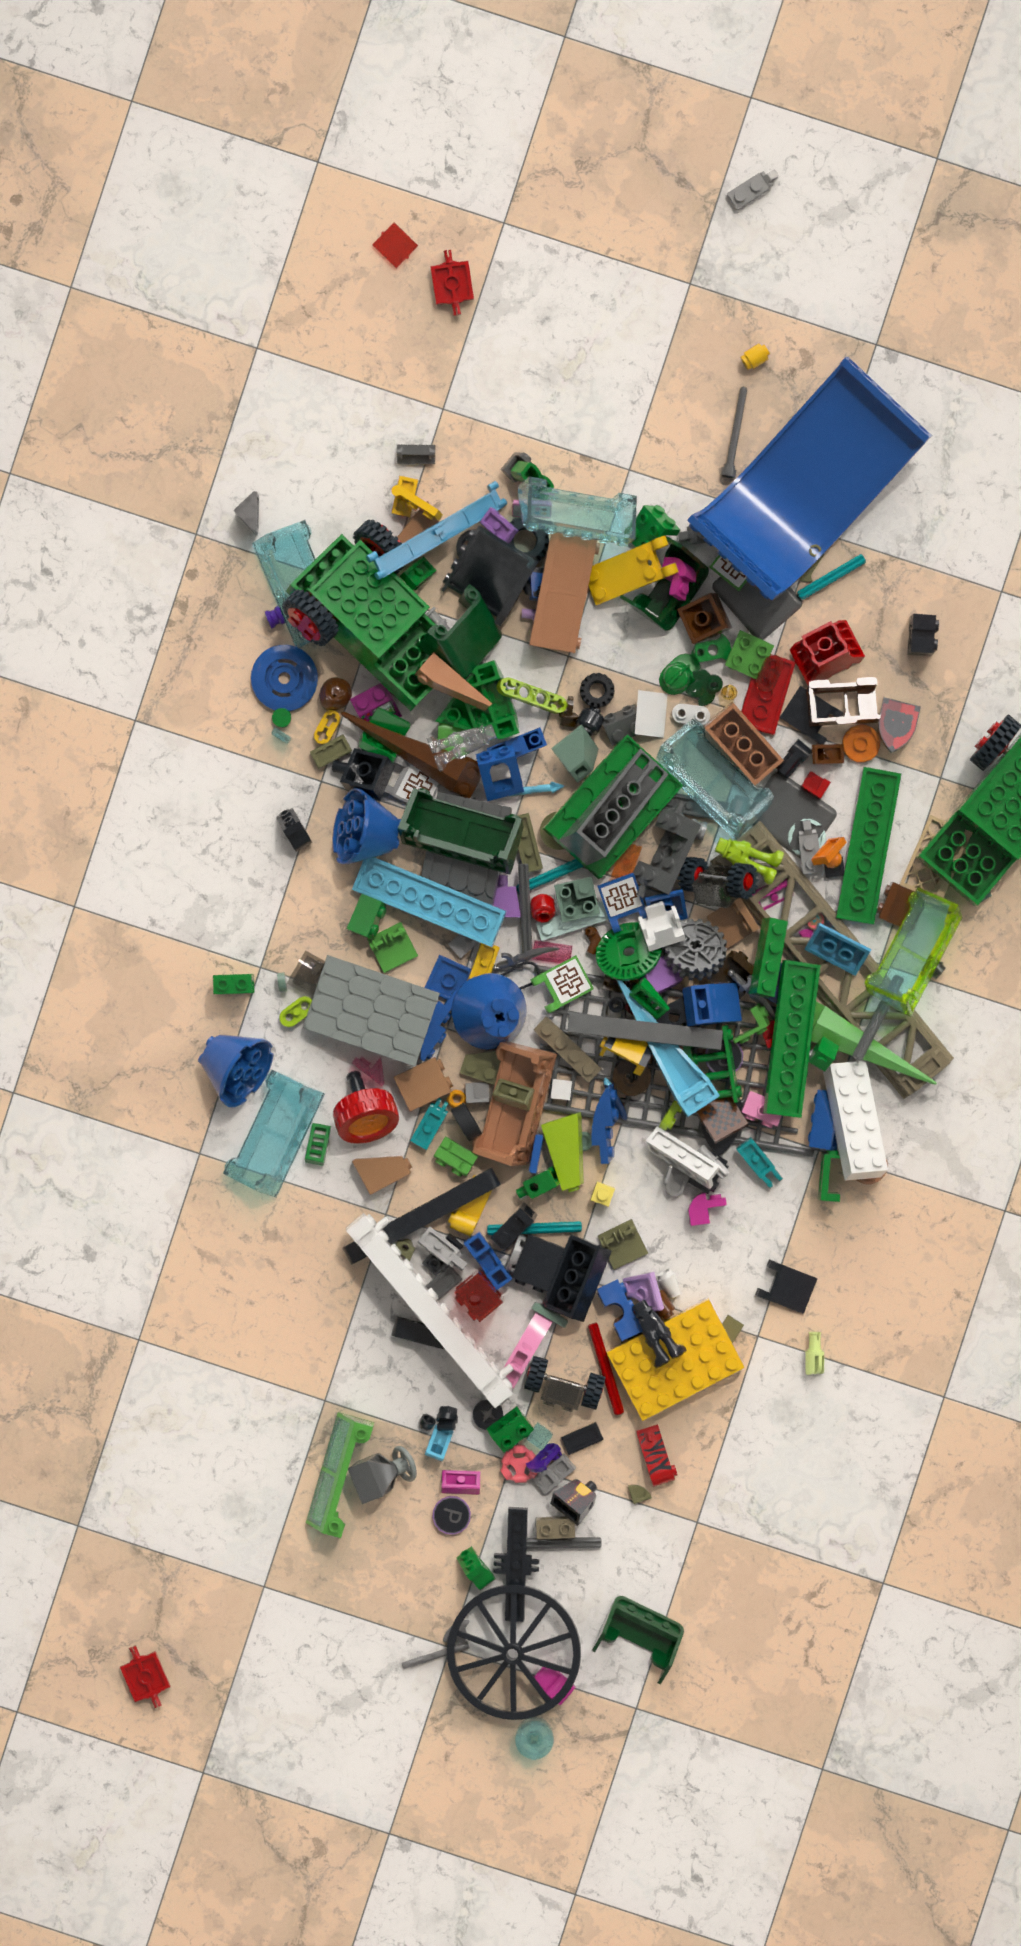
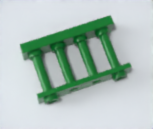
(727, 1036)

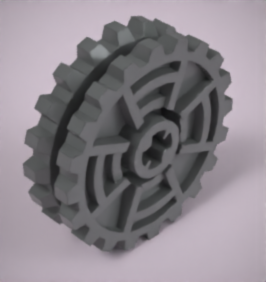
(699, 953)

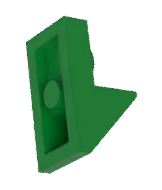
(418, 573)

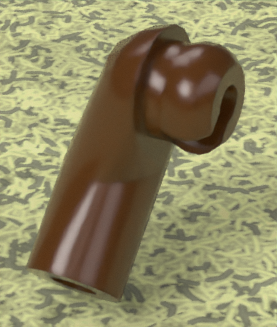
(594, 938)

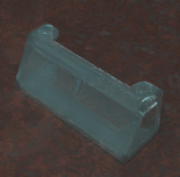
(283, 558)
(713, 780)
(275, 1134)

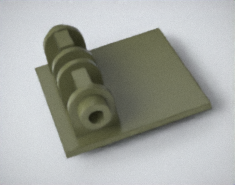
(624, 1243)

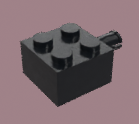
(366, 772)

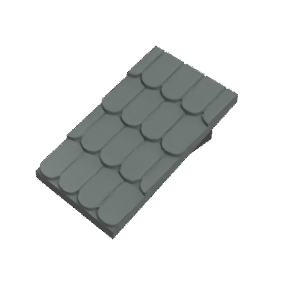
(371, 1010)

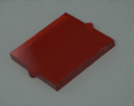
(395, 245)

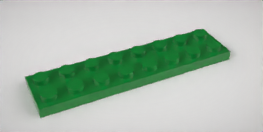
(868, 845)
(791, 1038)

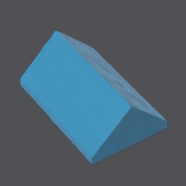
(837, 949)

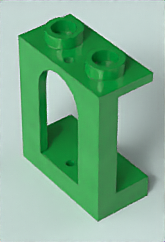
(233, 984)
(823, 1193)

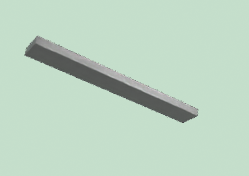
(644, 1031)

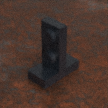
(514, 1226)

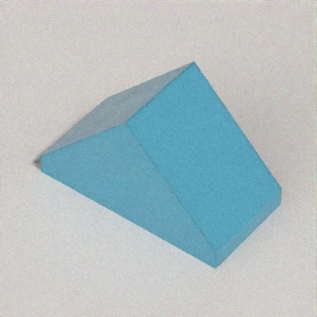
(438, 1443)

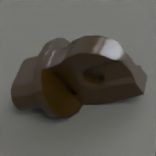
(568, 717)

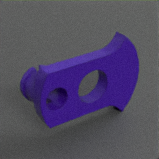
(551, 1451)

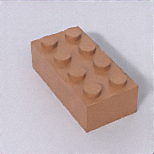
(743, 743)

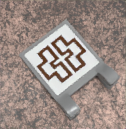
(410, 778)

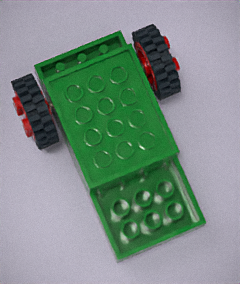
(368, 616)
(990, 813)

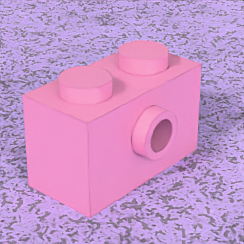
(754, 1107)

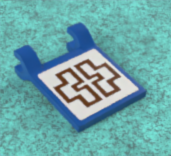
(621, 899)

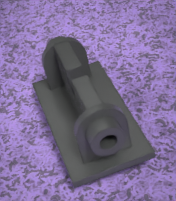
(415, 454)

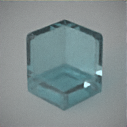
(540, 1436)

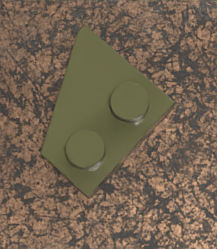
(481, 1066)

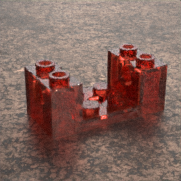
(481, 1286)

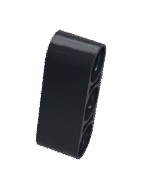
(415, 1332)

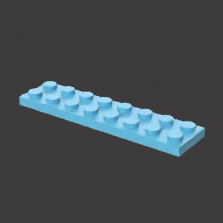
(429, 900)

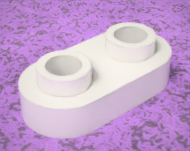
(690, 712)

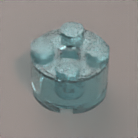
(534, 1749)

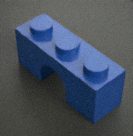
(488, 1260)
(614, 1294)

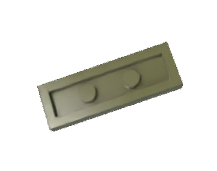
(528, 846)

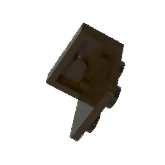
(736, 961)

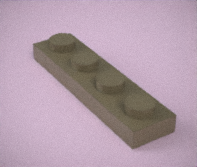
(567, 1049)

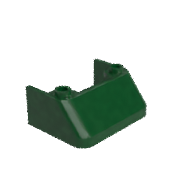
(660, 605)
(643, 1628)

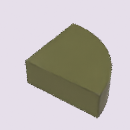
(638, 1493)

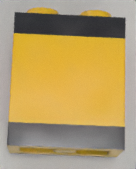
(631, 1050)

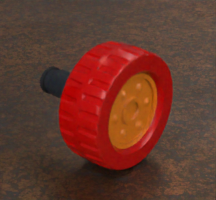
(365, 1112)

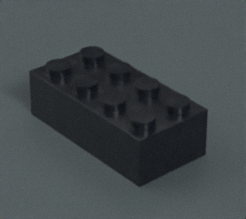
(577, 1278)

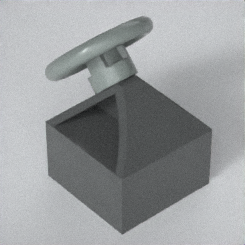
(377, 1475)

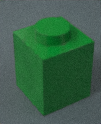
(823, 1054)

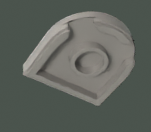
(516, 1253)

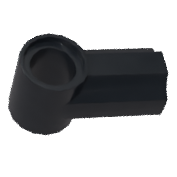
(796, 754)

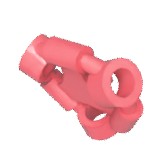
(518, 1463)

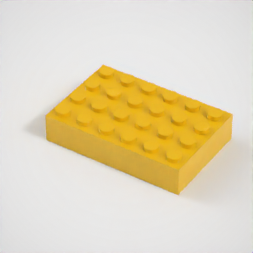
(707, 1360)

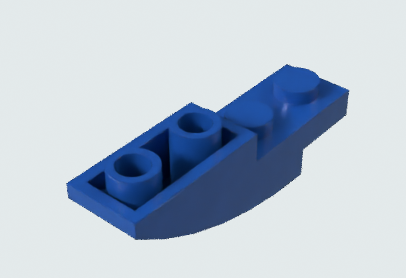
(435, 1031)
(604, 1117)

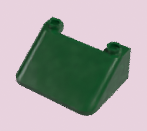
(469, 637)

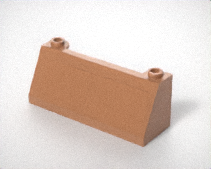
(563, 593)
(511, 1130)

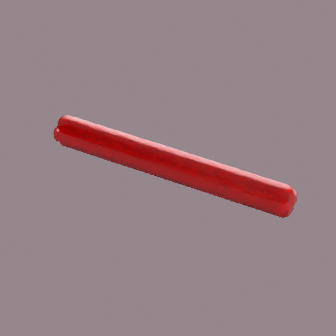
(606, 1368)

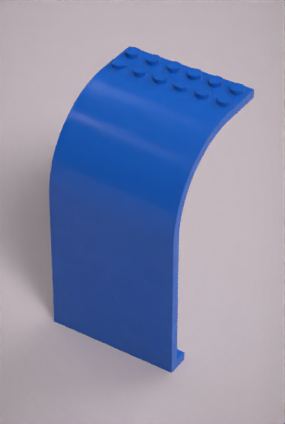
(811, 480)

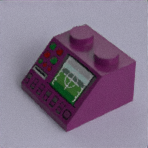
(374, 698)

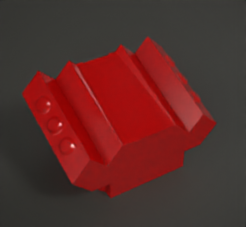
(826, 651)

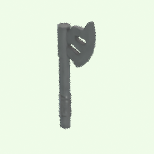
(462, 1645)

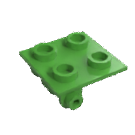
(748, 654)
(392, 947)

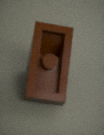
(828, 754)

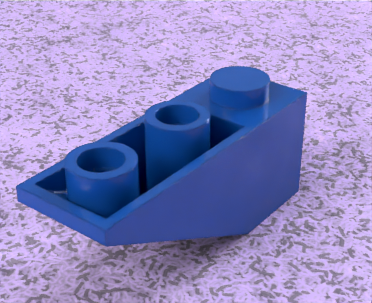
(823, 1130)

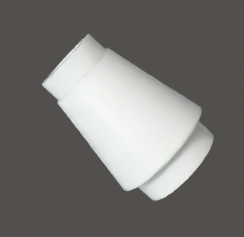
(669, 1282)

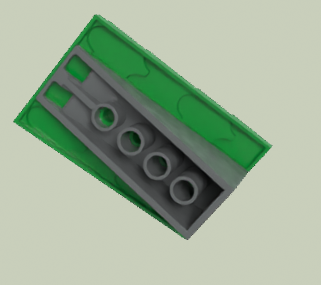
(612, 806)

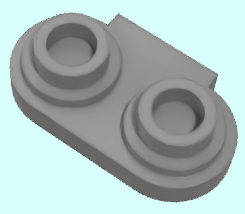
(675, 1181)

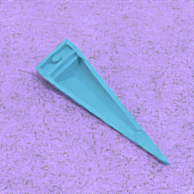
(686, 1081)

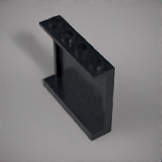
(493, 570)

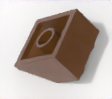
(704, 618)

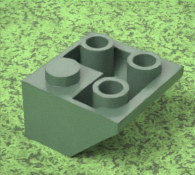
(577, 753)
(577, 899)

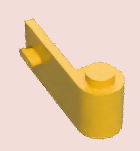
(468, 1215)

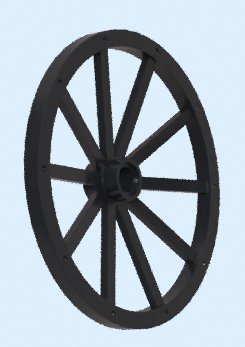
(477, 1701)

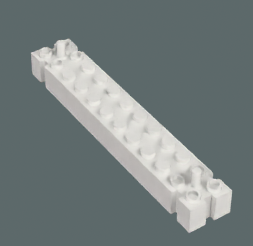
(434, 1315)

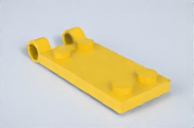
(628, 571)

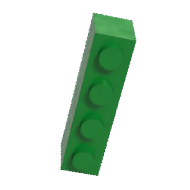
(768, 957)

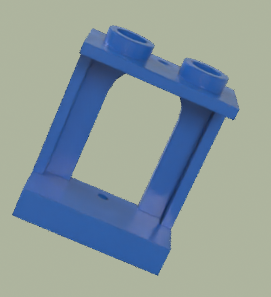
(503, 787)

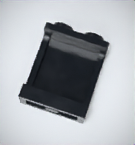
(537, 1263)

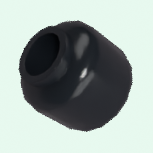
(591, 720)

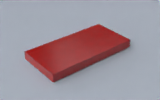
(764, 708)

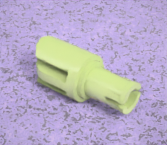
(814, 1355)

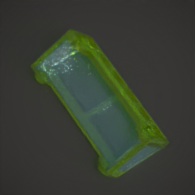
(915, 951)

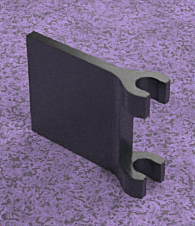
(797, 714)
(789, 1287)

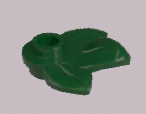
(701, 686)

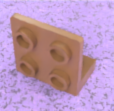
(734, 922)

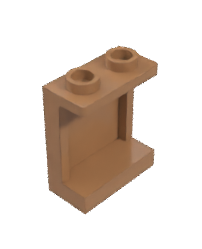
(423, 1083)

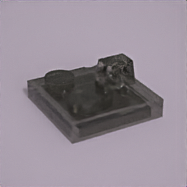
(306, 974)

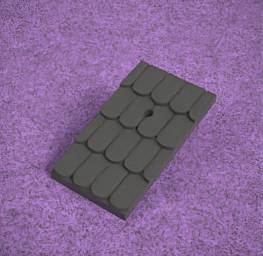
(460, 875)

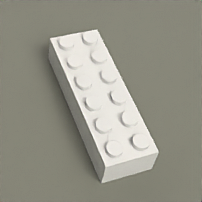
(855, 1120)

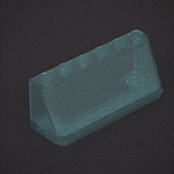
(577, 513)

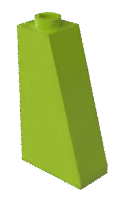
(566, 1149)

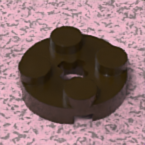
(622, 1083)

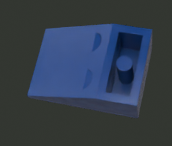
(711, 1004)

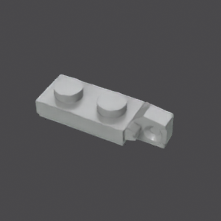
(752, 188)
(808, 848)
(442, 1249)

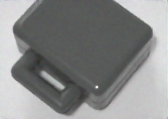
(754, 611)
(789, 807)

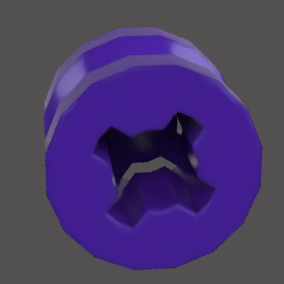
(274, 617)

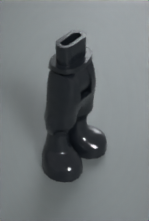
(655, 1330)

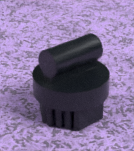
(447, 1418)

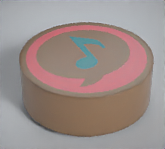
(818, 919)

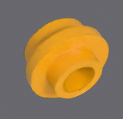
(459, 1093)

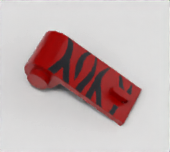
(656, 1456)

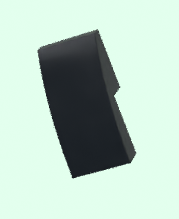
(434, 1263)

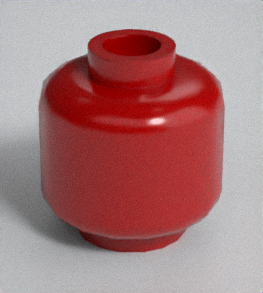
(542, 908)

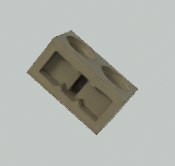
(554, 1527)

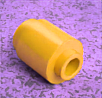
(755, 356)

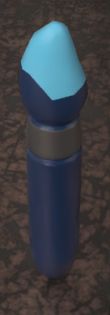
(618, 1104)

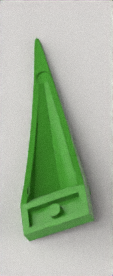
(848, 1036)

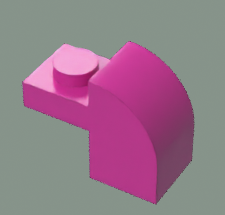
(680, 580)
(699, 1207)

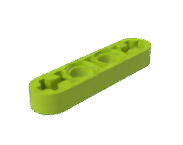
(531, 696)

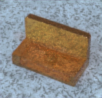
(627, 861)

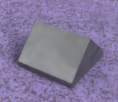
(249, 511)

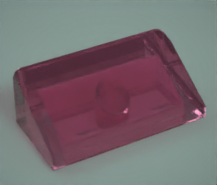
(558, 956)

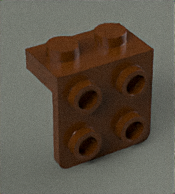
(895, 904)

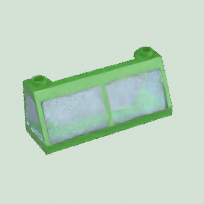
(345, 1434)

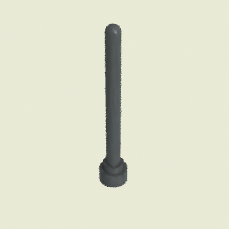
(729, 468)

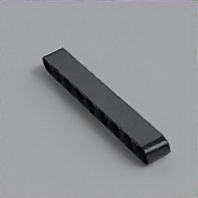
(431, 1211)

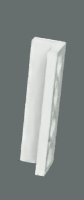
(682, 1157)

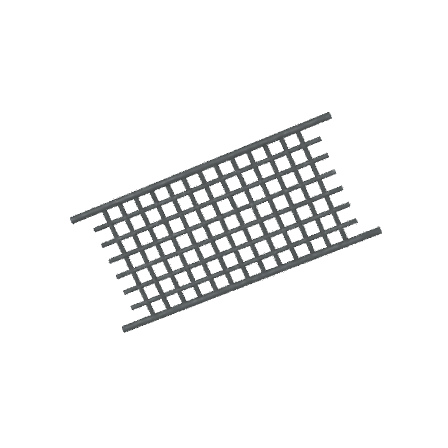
(651, 1124)

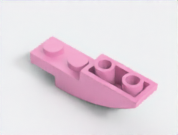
(527, 1346)

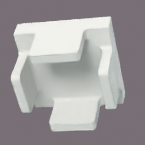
(661, 926)

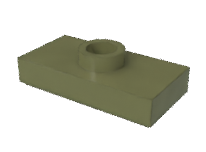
(331, 751)

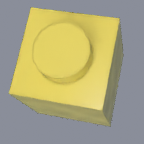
(602, 1193)

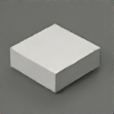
(561, 1089)

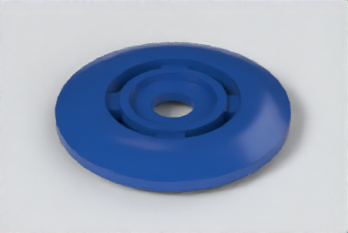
(302, 677)

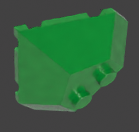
(499, 714)

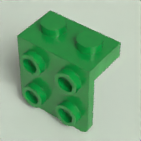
(653, 523)
(388, 721)

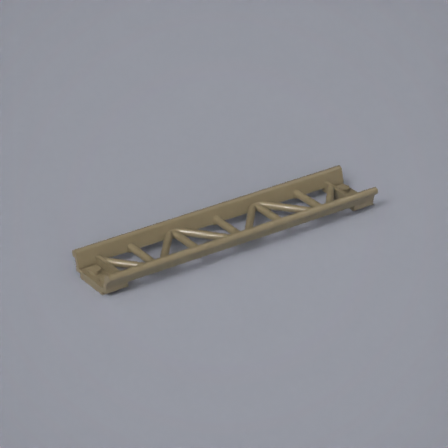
(933, 1059)

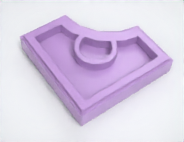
(644, 1287)

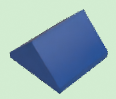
(674, 898)

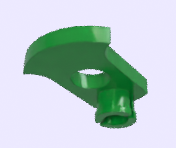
(723, 649)

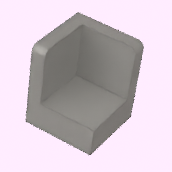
(477, 1092)

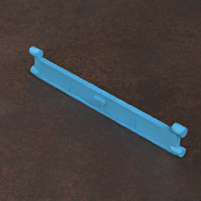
(436, 534)

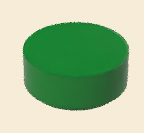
(281, 717)

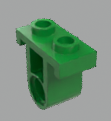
(475, 1568)

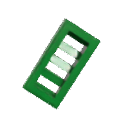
(639, 994)
(313, 1160)

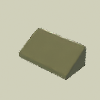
(513, 1094)

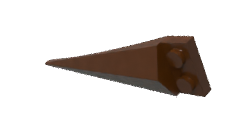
(459, 776)

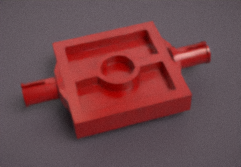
(452, 282)
(145, 1676)

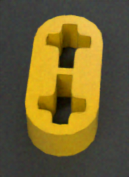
(331, 729)

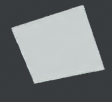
(651, 713)

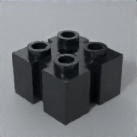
(921, 635)

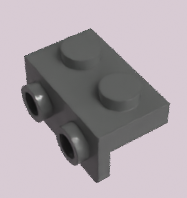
(620, 724)

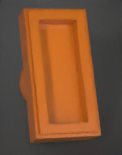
(829, 853)

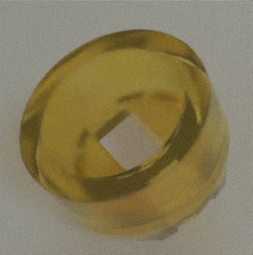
(732, 692)

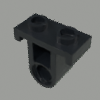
(293, 829)

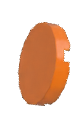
(861, 743)

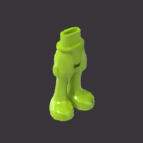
(740, 851)

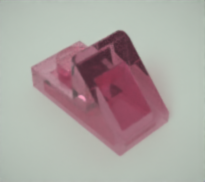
(375, 1072)

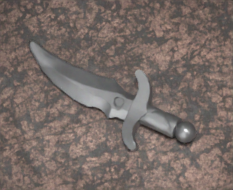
(526, 956)
(745, 985)

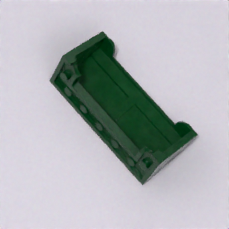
(460, 832)

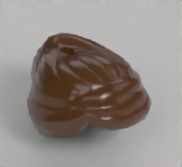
(335, 694)

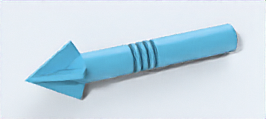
(553, 787)

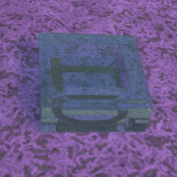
(281, 735)

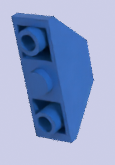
(524, 743)

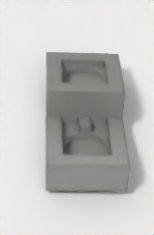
(554, 1474)

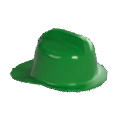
(678, 674)

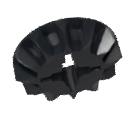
(478, 1415)

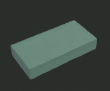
(549, 1314)

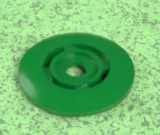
(621, 967)

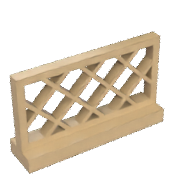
(942, 886)

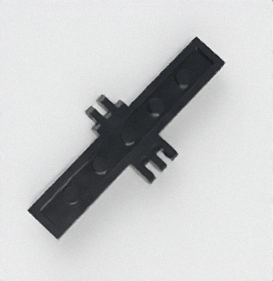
(516, 1562)

